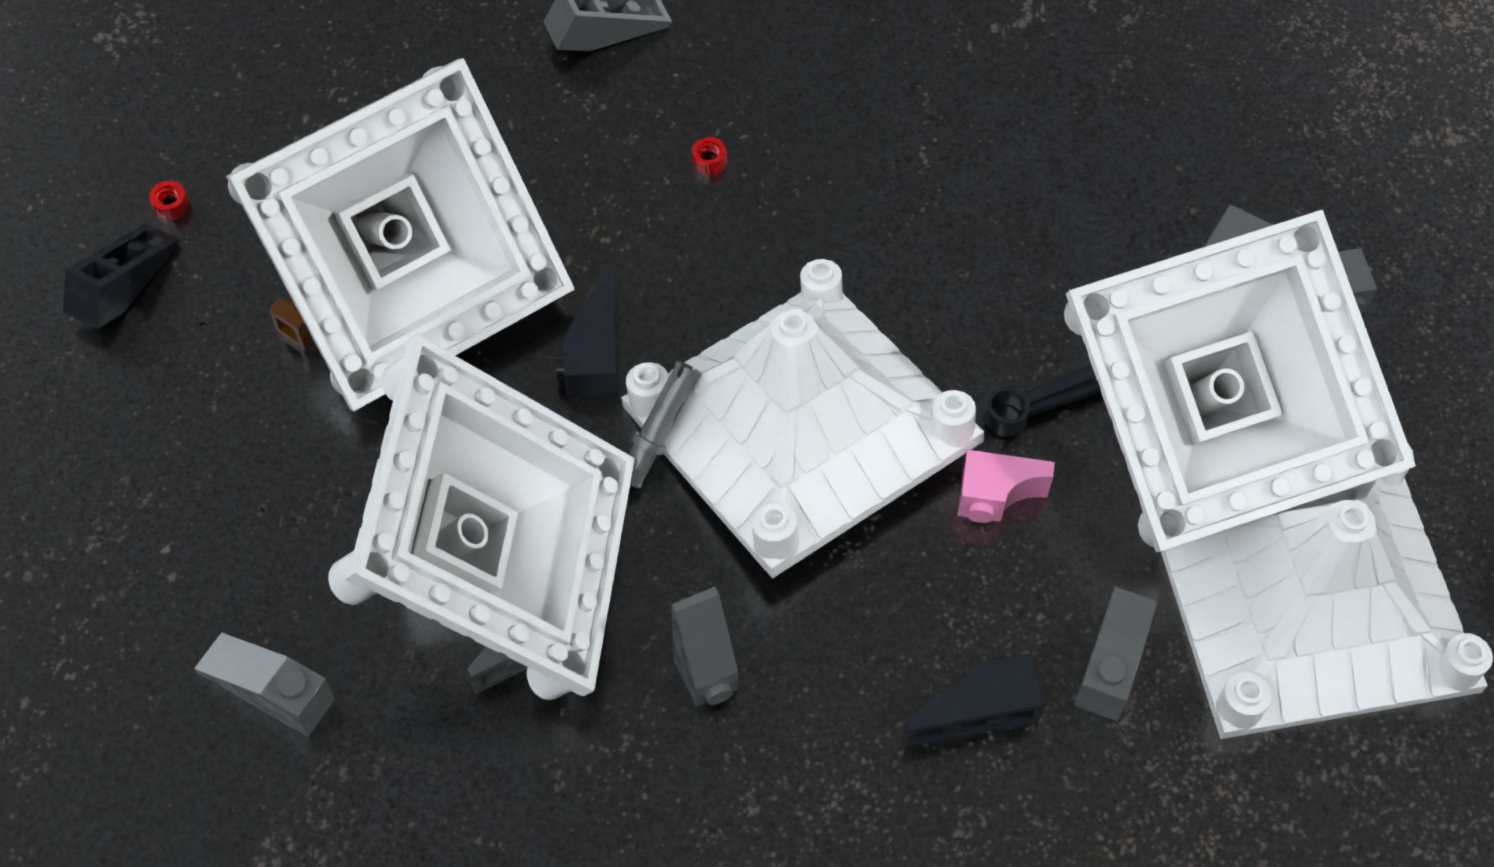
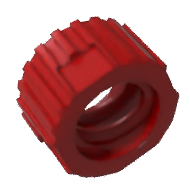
(712, 166)
(166, 190)

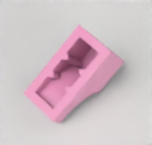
(997, 481)

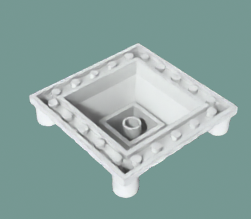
(402, 229)
(1239, 380)
(806, 422)
(491, 519)
(1323, 613)

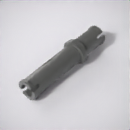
(650, 440)

